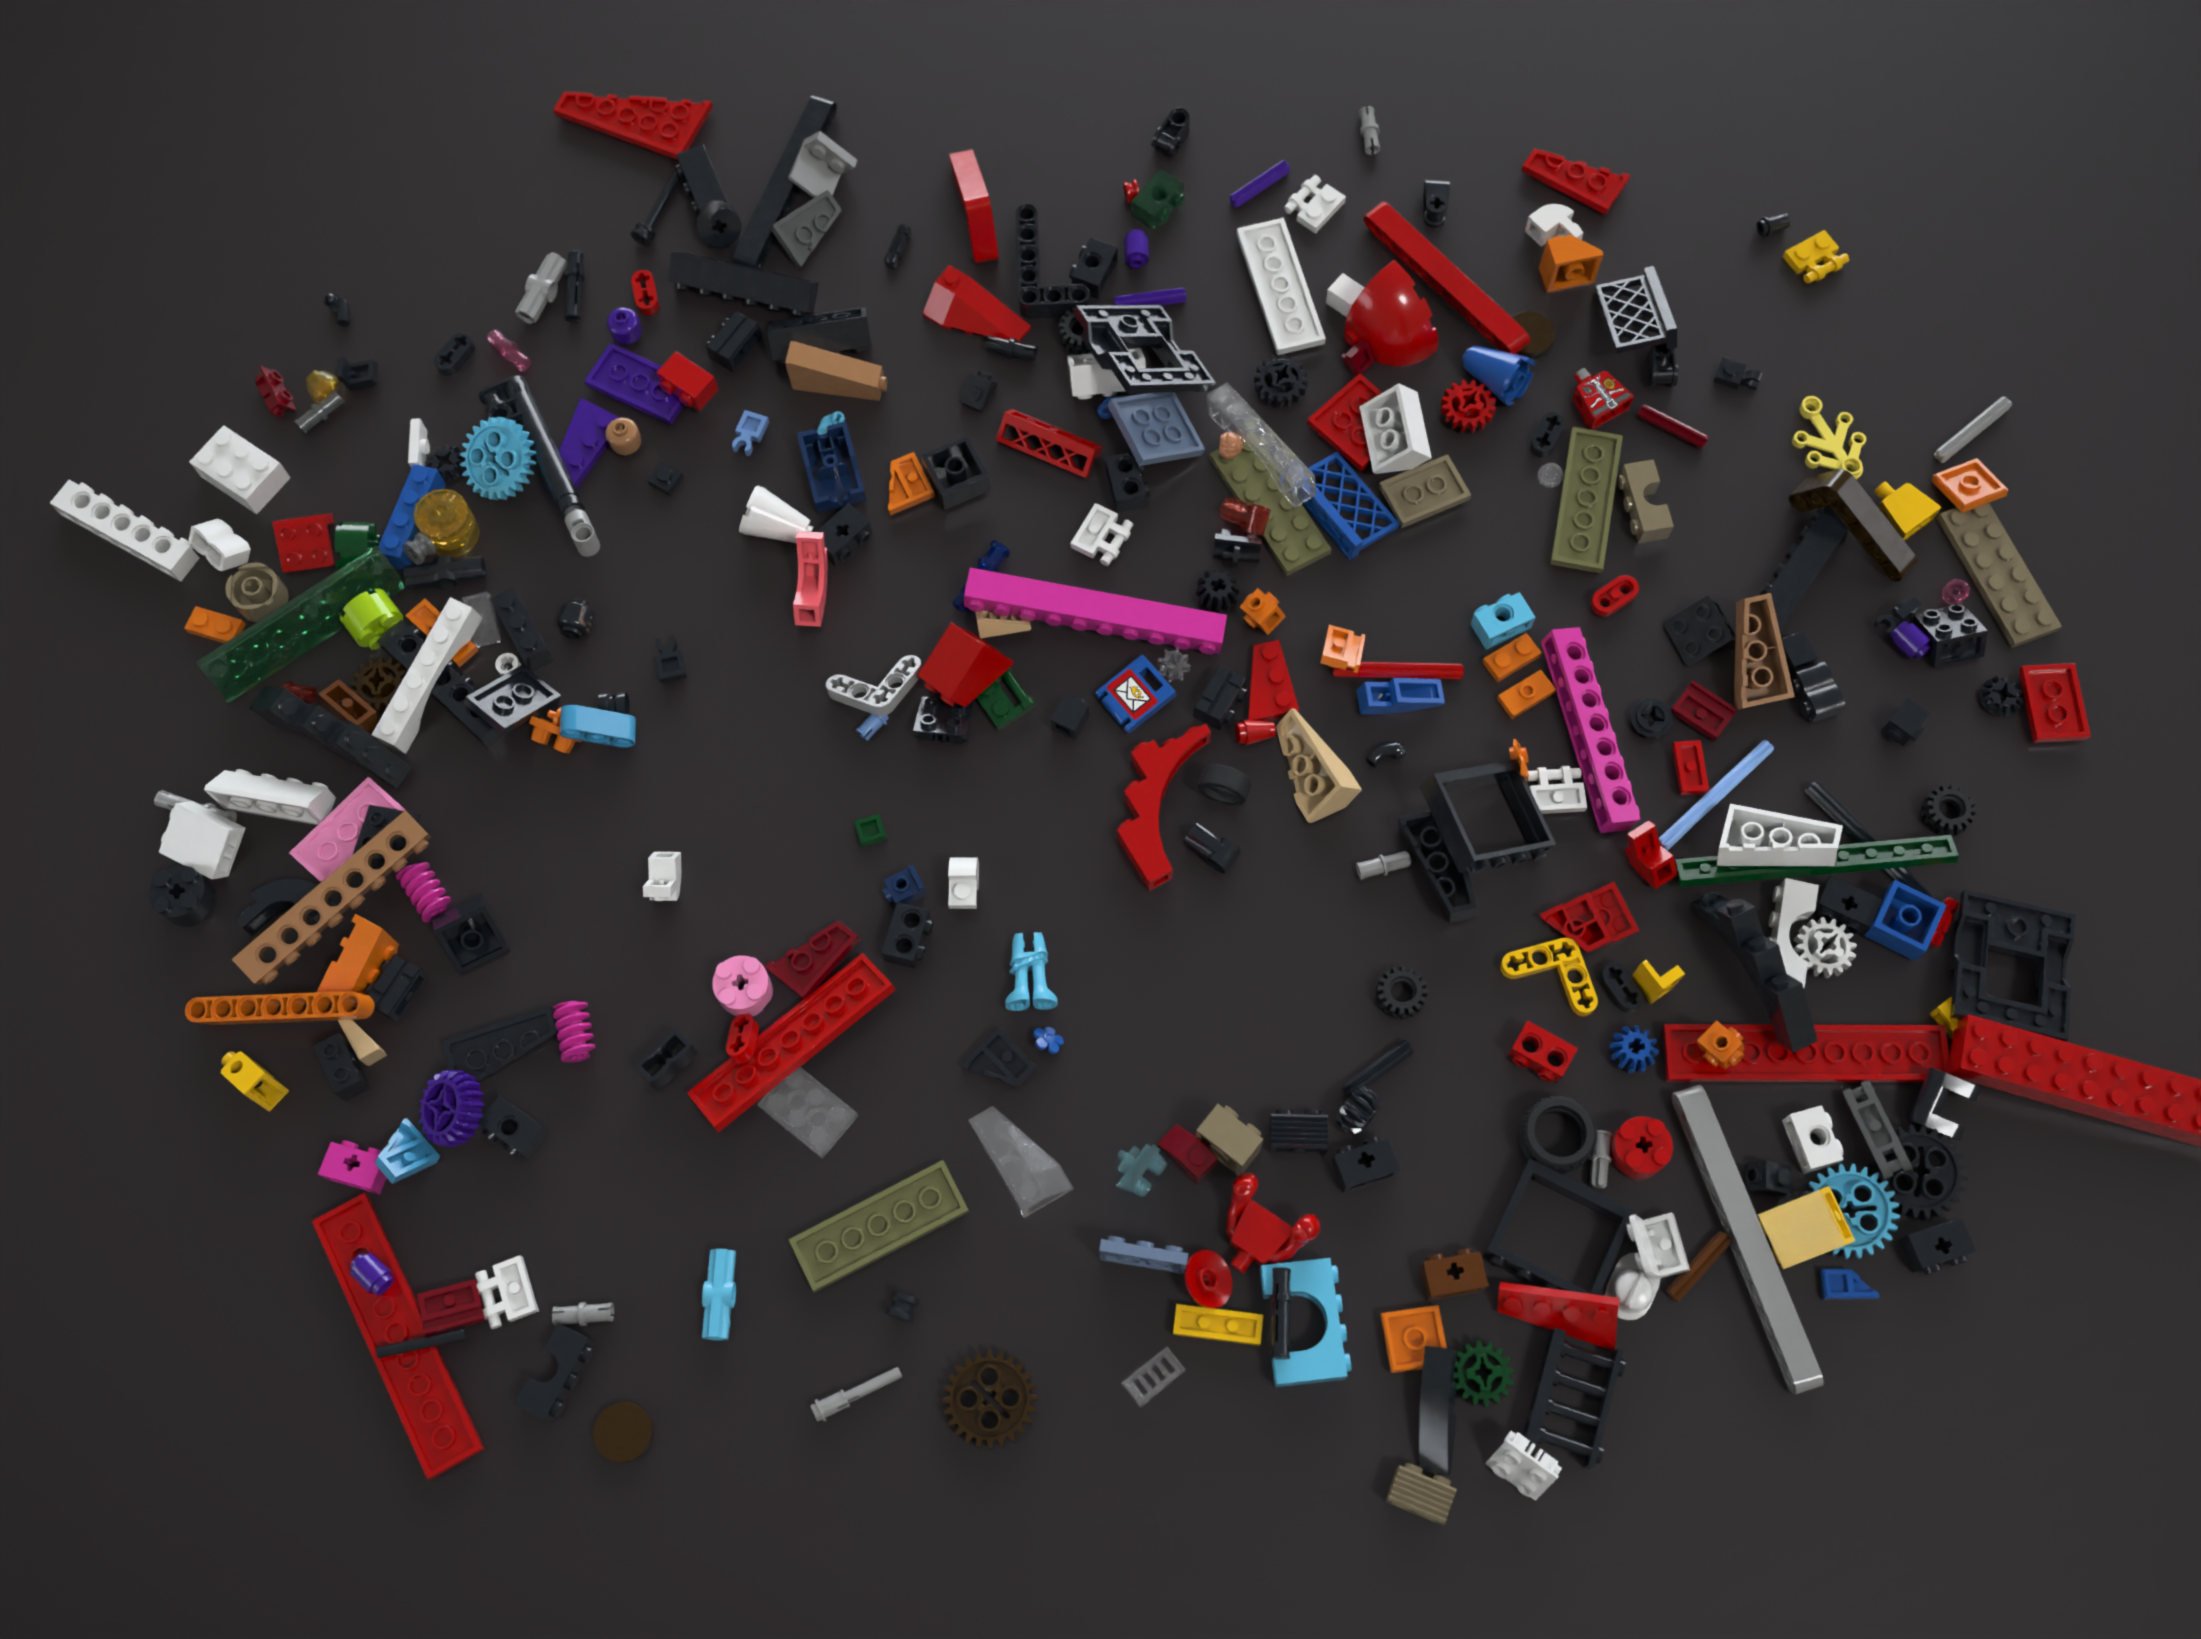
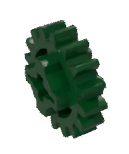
(1494, 1372)

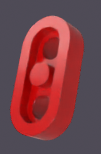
(1613, 596)

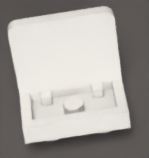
(1658, 1245)

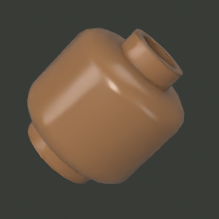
(623, 436)

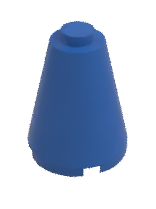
(1500, 371)

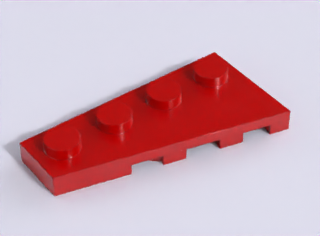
(1586, 184)
(1579, 1314)

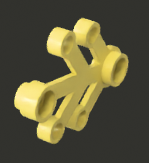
(1829, 443)

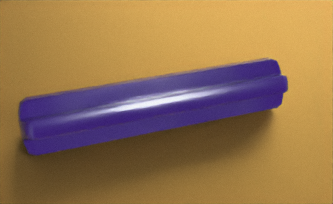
(1259, 183)
(1160, 297)

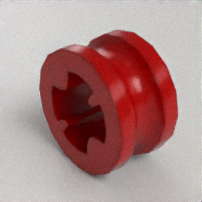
(1130, 190)

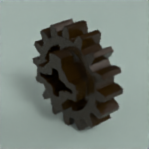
(378, 682)

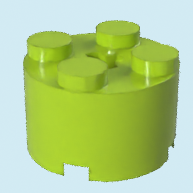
(370, 617)

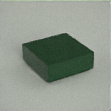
(870, 830)

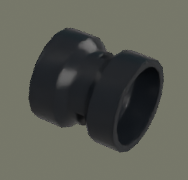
(619, 703)

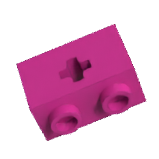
(339, 1167)

